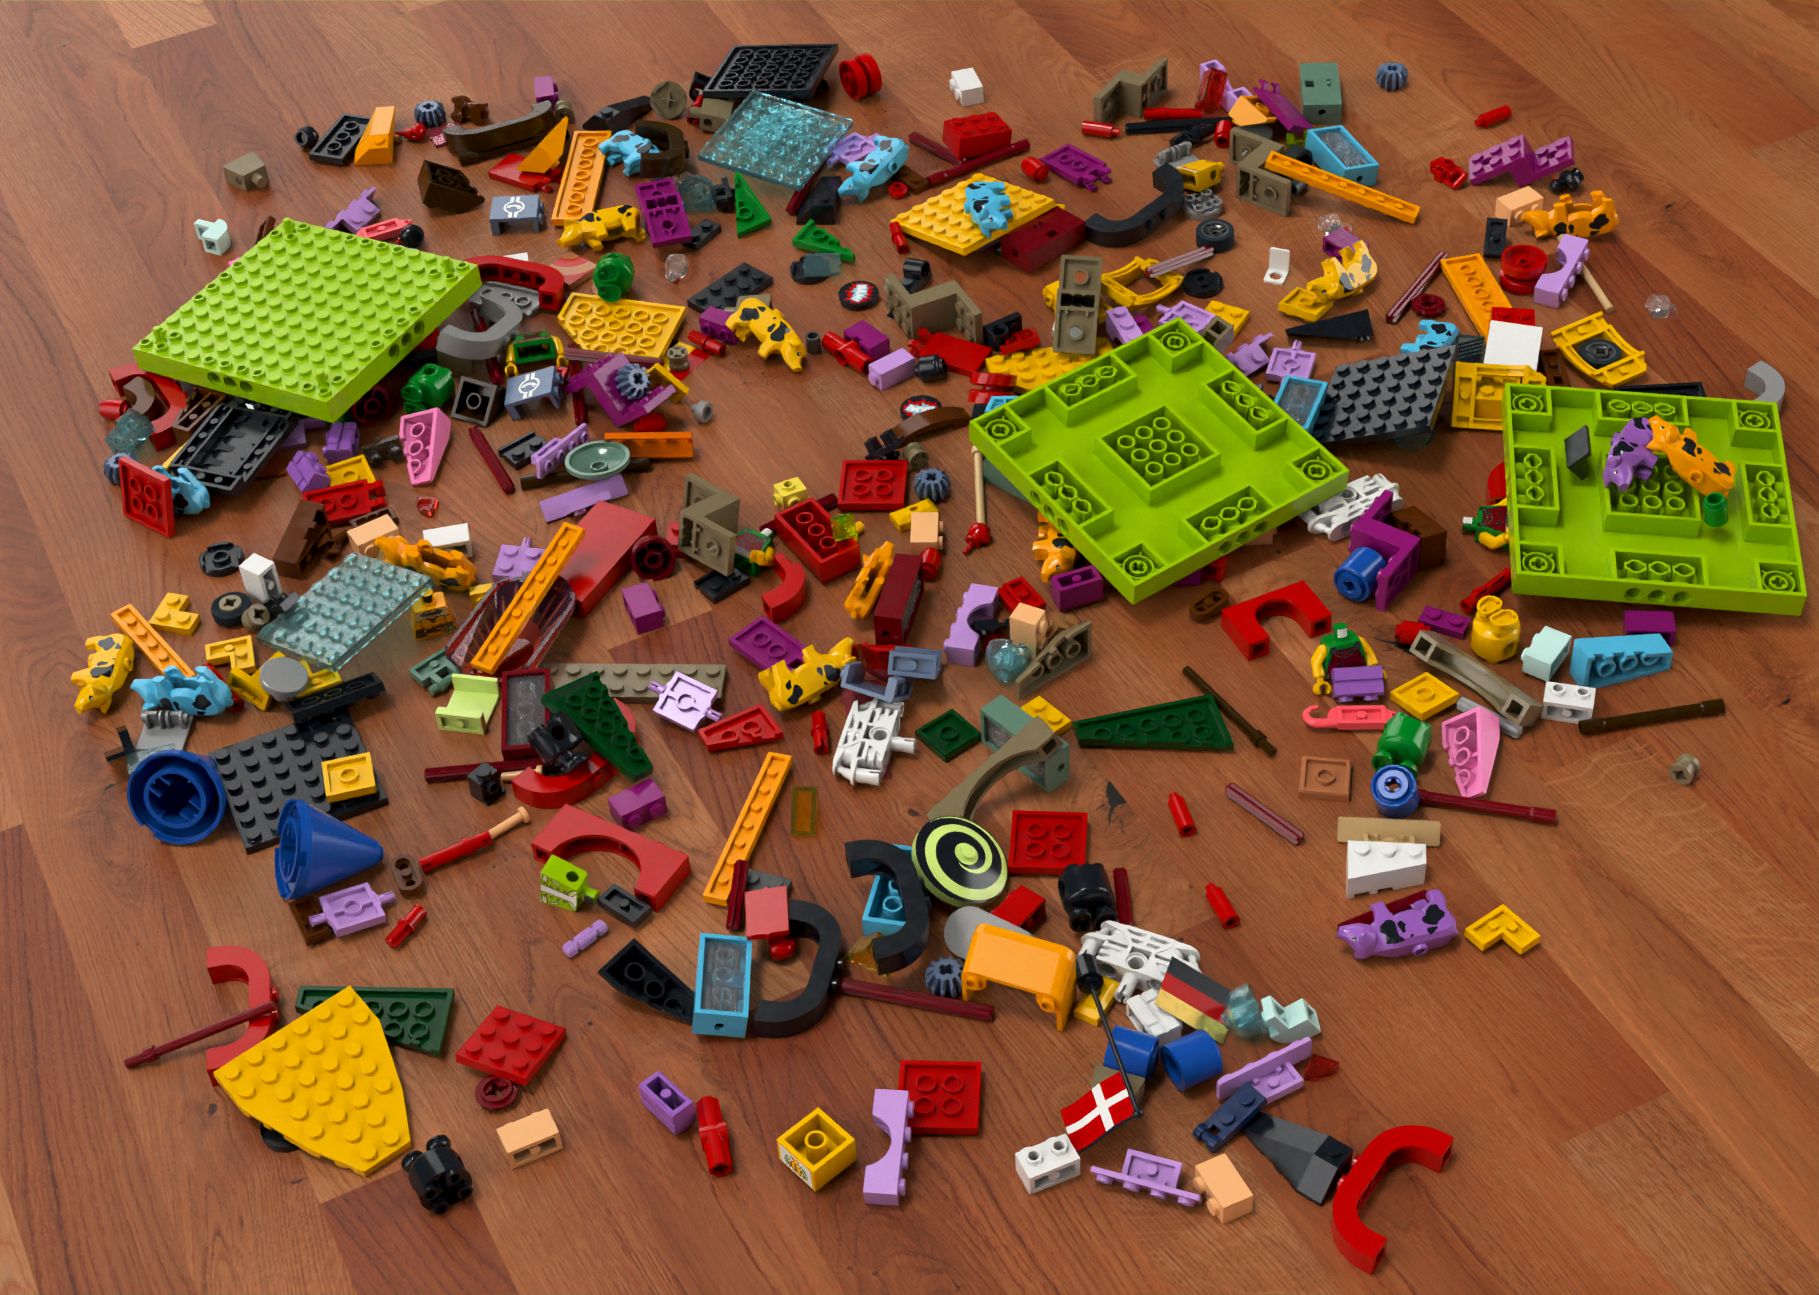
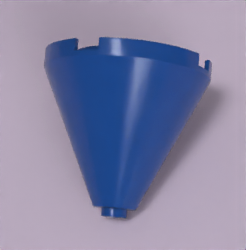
(177, 795)
(318, 850)

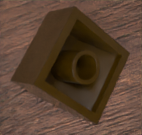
(478, 401)

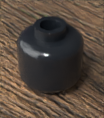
(931, 368)

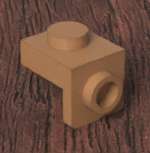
(1058, 622)

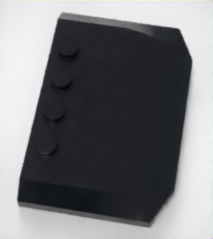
(235, 445)

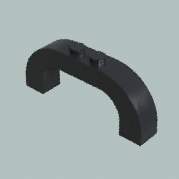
(1147, 220)
(887, 860)
(800, 1014)

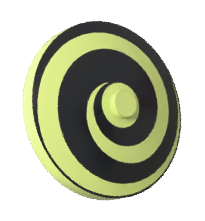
(959, 862)

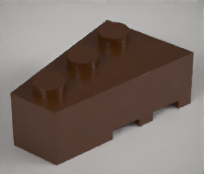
(196, 411)
(1431, 533)
(300, 541)

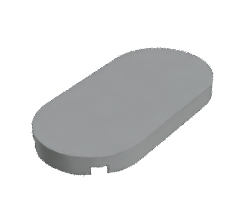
(524, 298)
(963, 923)

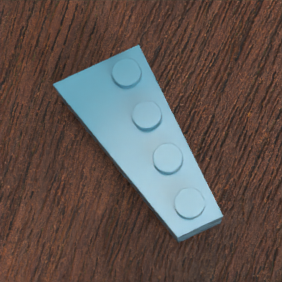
(1617, 659)

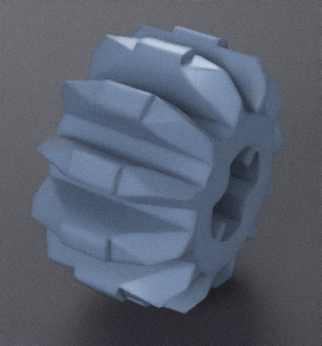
(1392, 76)
(430, 113)
(633, 381)
(111, 466)
(932, 484)
(944, 977)

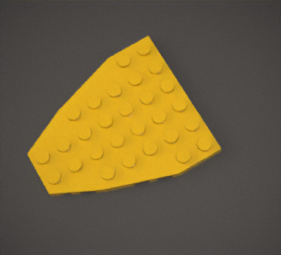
(326, 1085)

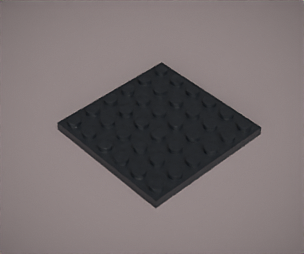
(771, 69)
(1385, 397)
(287, 765)

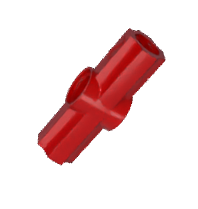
(847, 352)
(714, 1136)

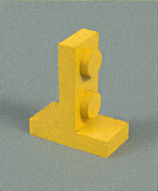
(249, 686)

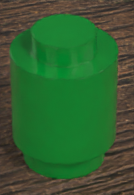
(1715, 510)

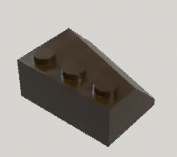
(446, 188)

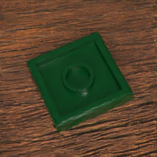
(948, 735)

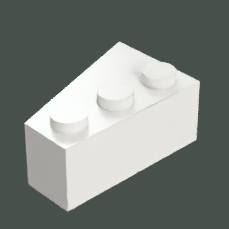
(1383, 865)

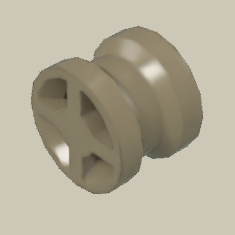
(561, 107)
(678, 358)
(915, 455)
(251, 620)
(1684, 769)

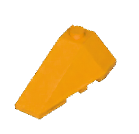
(1251, 112)
(378, 139)

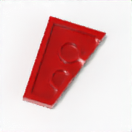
(741, 729)

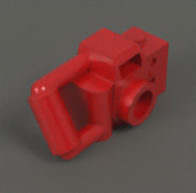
(1448, 173)

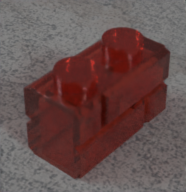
(1211, 90)

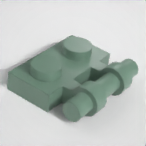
(431, 670)

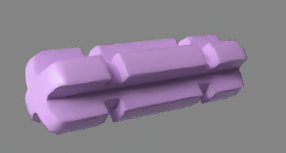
(584, 938)

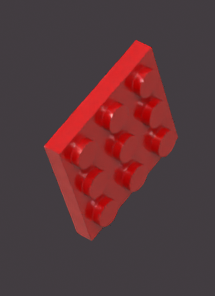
(872, 485)
(146, 496)
(1046, 841)
(511, 1045)
(943, 1095)

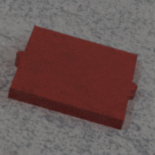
(874, 663)

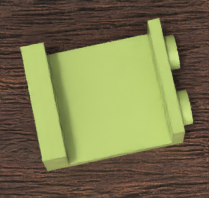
(470, 704)

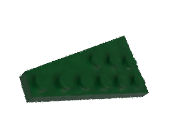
(601, 724)
(1174, 725)
(407, 1015)

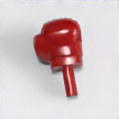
(415, 132)
(977, 534)
(781, 948)

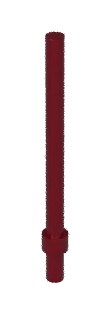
(154, 1052)

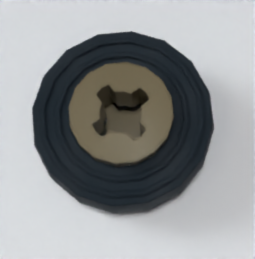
(229, 608)

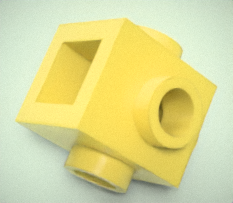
(789, 493)

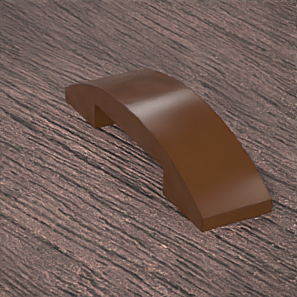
(931, 420)

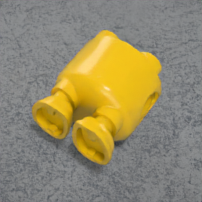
(1494, 631)

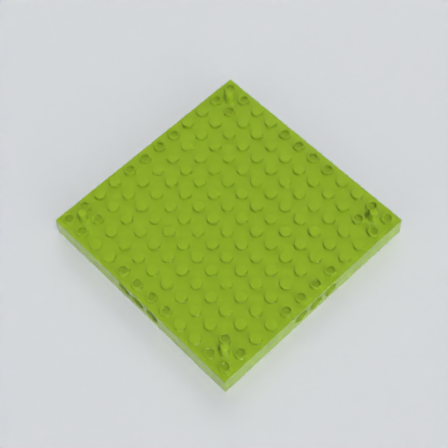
(308, 319)
(1157, 458)
(1652, 538)

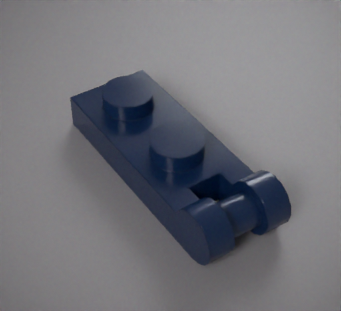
(1230, 1117)

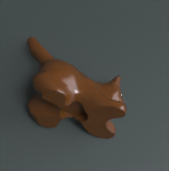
(468, 109)

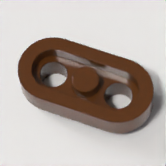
(1208, 604)
(406, 875)

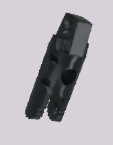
(1194, 134)

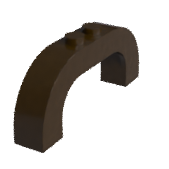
(503, 133)
(666, 136)

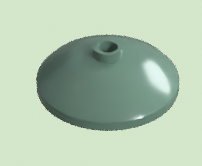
(597, 460)

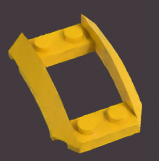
(1113, 284)
(1594, 326)
(1465, 390)

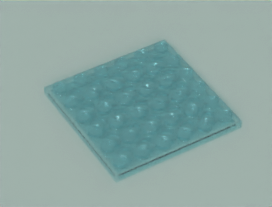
(775, 140)
(344, 611)

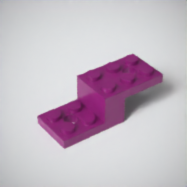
(1521, 160)
(663, 213)

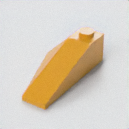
(548, 151)

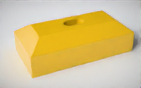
(902, 517)
(1086, 1008)

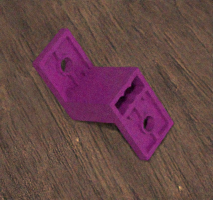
(600, 379)
(1394, 545)

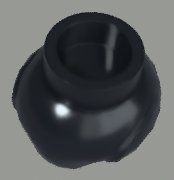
(306, 137)
(1569, 179)
(411, 236)

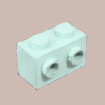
(1545, 653)

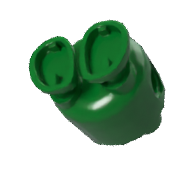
(613, 276)
(428, 389)
(1403, 743)

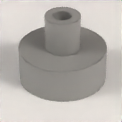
(702, 411)

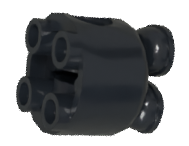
(559, 751)
(1086, 896)
(438, 1175)

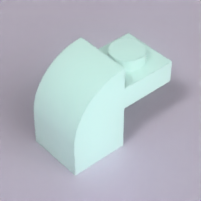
(214, 236)
(1289, 1022)

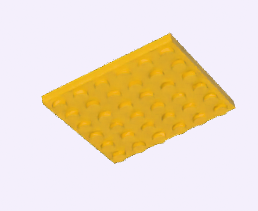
(946, 224)

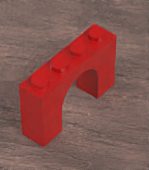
(1293, 601)

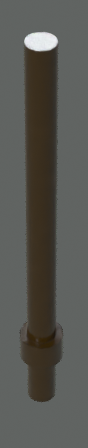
(1256, 736)

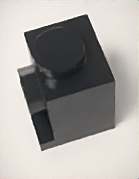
(485, 784)

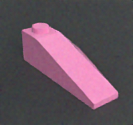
(424, 443)
(1472, 748)

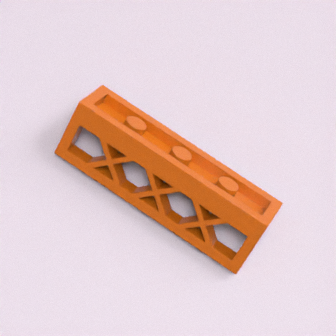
(656, 444)

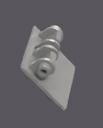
(1176, 155)
(164, 729)

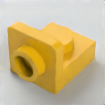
(477, 593)

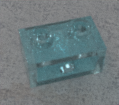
(130, 432)

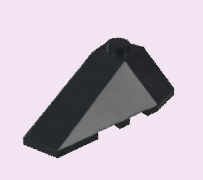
(618, 115)
(821, 202)
(1344, 327)
(646, 979)
(1304, 1156)

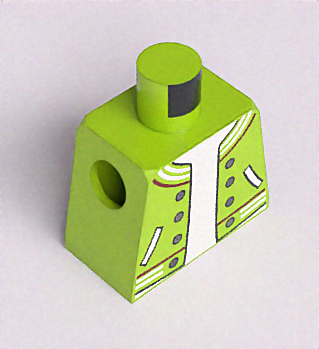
(565, 885)

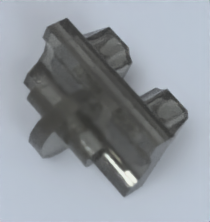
(382, 450)

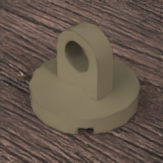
(668, 99)

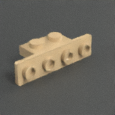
(1389, 830)

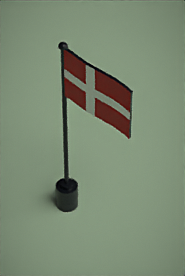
(1111, 1100)

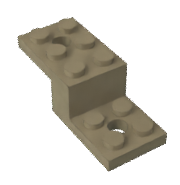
(1131, 92)

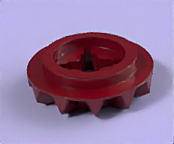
(1435, 303)
(486, 1097)

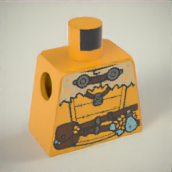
(432, 616)

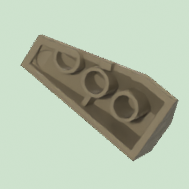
(1059, 656)

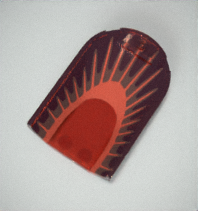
(533, 640)

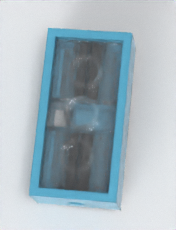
(1341, 155)
(1302, 400)
(722, 985)

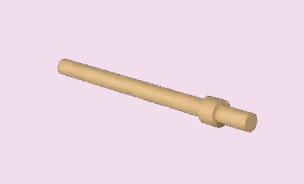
(1594, 286)
(979, 484)

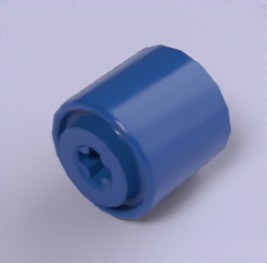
(1358, 574)
(1400, 802)
(1137, 1051)
(1191, 1059)

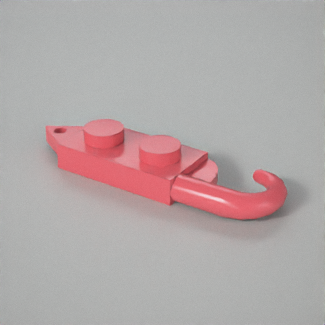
(384, 230)
(1351, 717)

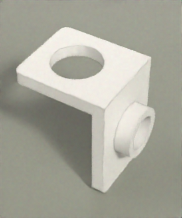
(1278, 265)

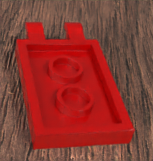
(507, 172)
(959, 354)
(349, 500)

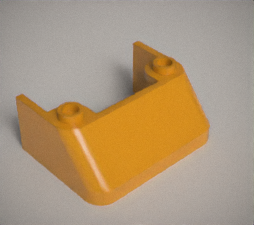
(1024, 965)

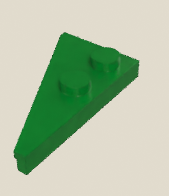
(749, 210)
(819, 241)

